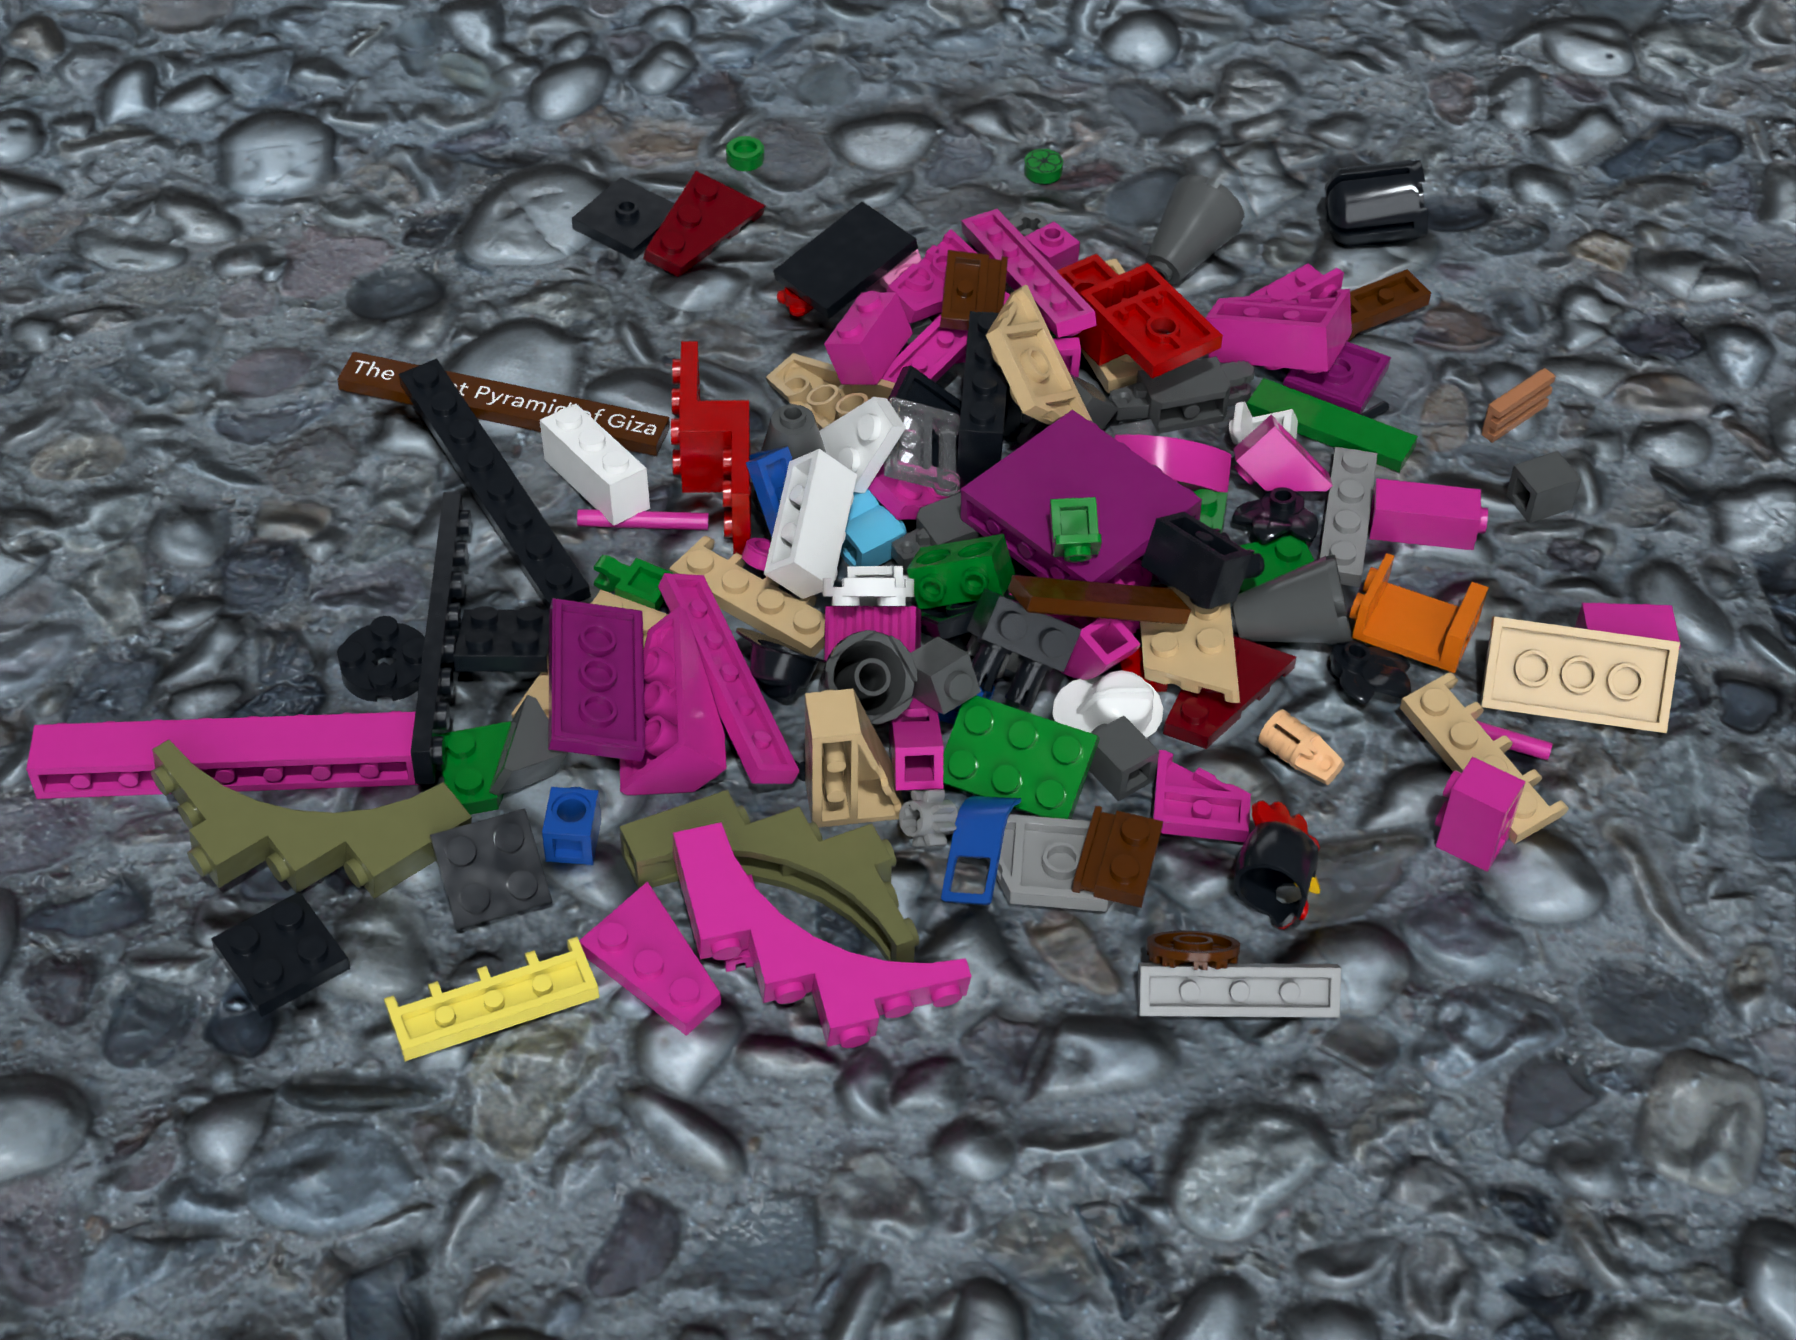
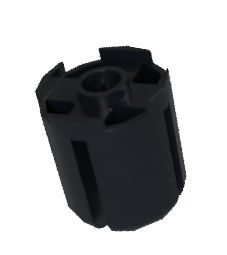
(1376, 203)

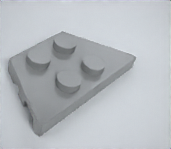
(1041, 863)

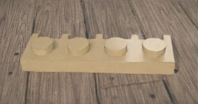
(756, 599)
(1458, 737)

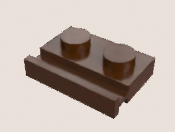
(971, 285)
(1118, 856)

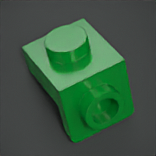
(1074, 528)

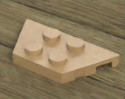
(1032, 361)
(1194, 652)

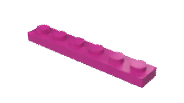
(1057, 300)
(732, 683)

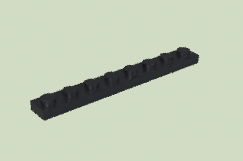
(493, 484)
(444, 616)

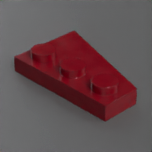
(698, 222)
(1206, 715)

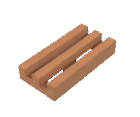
(1517, 405)

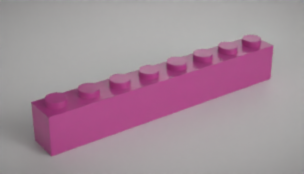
(236, 752)

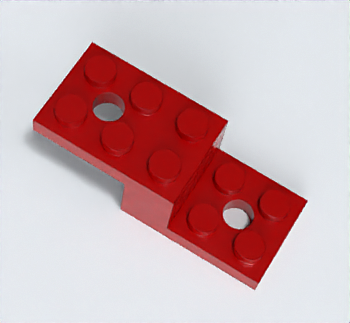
(1135, 316)
(712, 445)

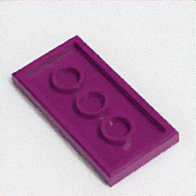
(596, 680)

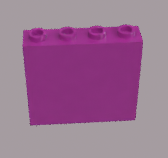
(1074, 462)

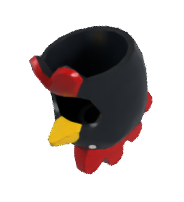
(1276, 856)

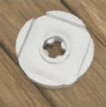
(882, 588)

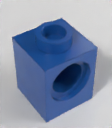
(571, 825)

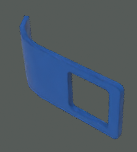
(978, 835)

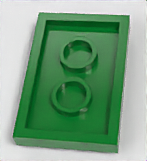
(1018, 755)

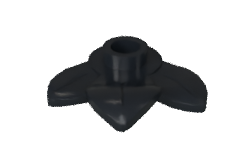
(1277, 514)
(1370, 671)

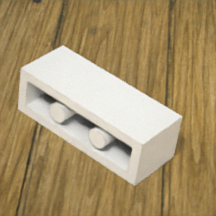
(595, 464)
(810, 523)

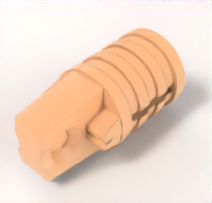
(1300, 747)

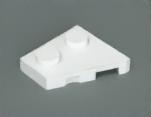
(864, 439)

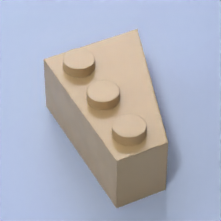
(846, 763)

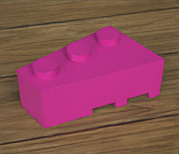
(1283, 333)

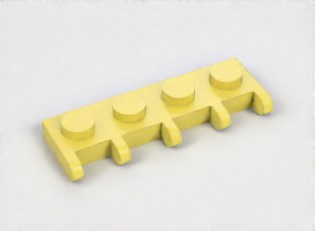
(492, 1002)

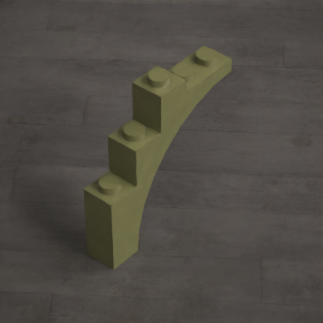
(299, 846)
(786, 851)

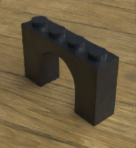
(982, 403)

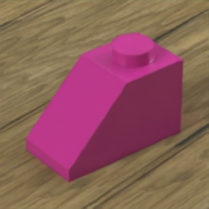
(1278, 460)

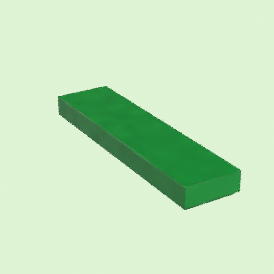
(1335, 424)

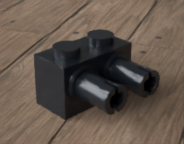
(1199, 560)
(1008, 628)

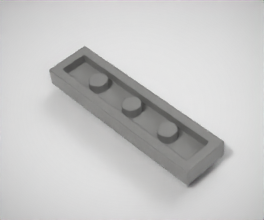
(1349, 512)
(1240, 990)

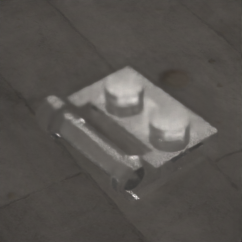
(912, 454)

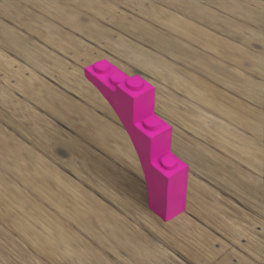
(789, 961)

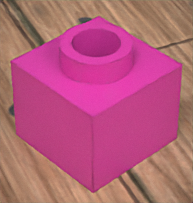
(1055, 245)

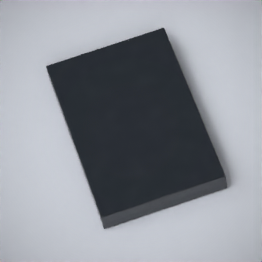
(845, 259)

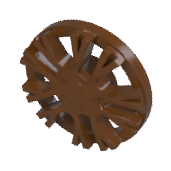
(1192, 947)

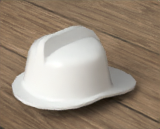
(1107, 698)

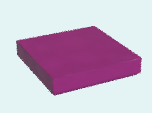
(1349, 380)

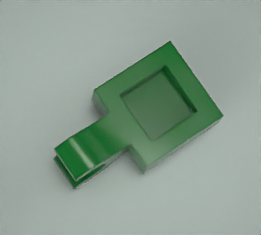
(633, 582)

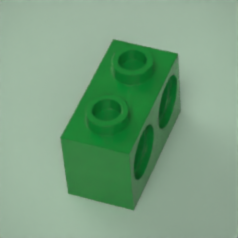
(960, 571)

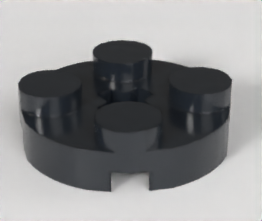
(377, 641)

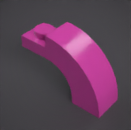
(1183, 460)
(1098, 646)

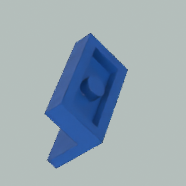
(768, 476)

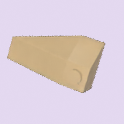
(819, 389)

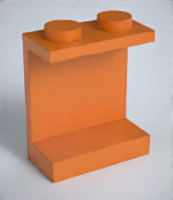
(1415, 622)

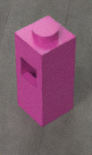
(1426, 514)
(917, 748)

